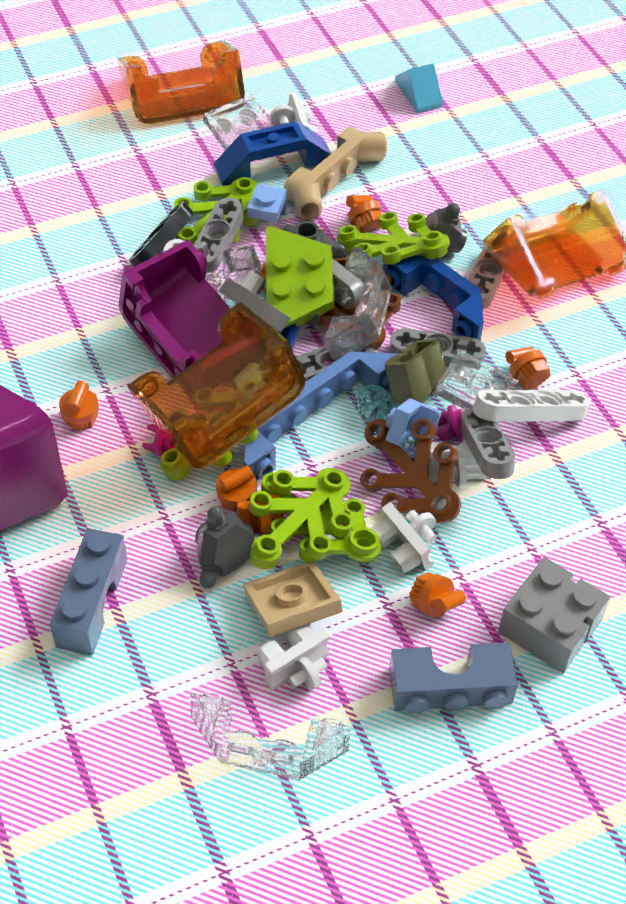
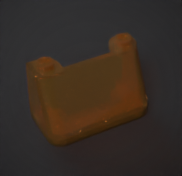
(184, 91)
(560, 246)
(224, 391)

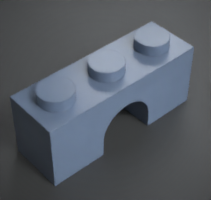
(80, 608)
(422, 686)

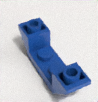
(267, 143)
(446, 284)

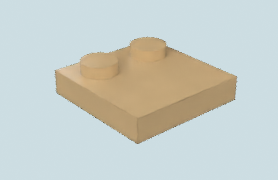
(292, 598)

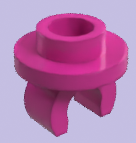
(452, 419)
(161, 442)

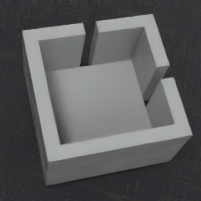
(551, 612)

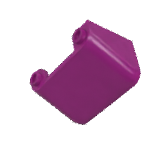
(173, 306)
(29, 461)

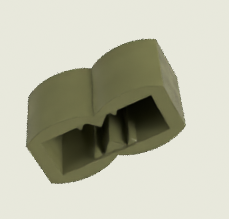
(415, 370)

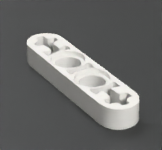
(531, 405)

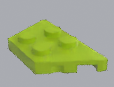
(298, 275)

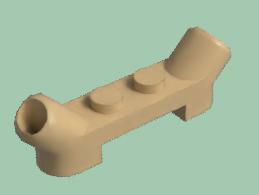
(353, 147)

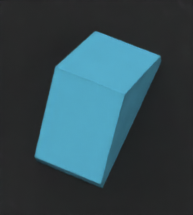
(421, 87)

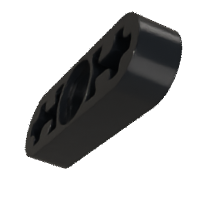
(162, 234)

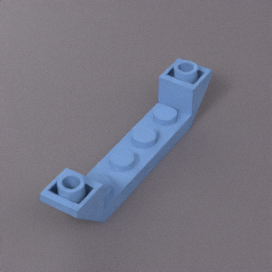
(317, 393)

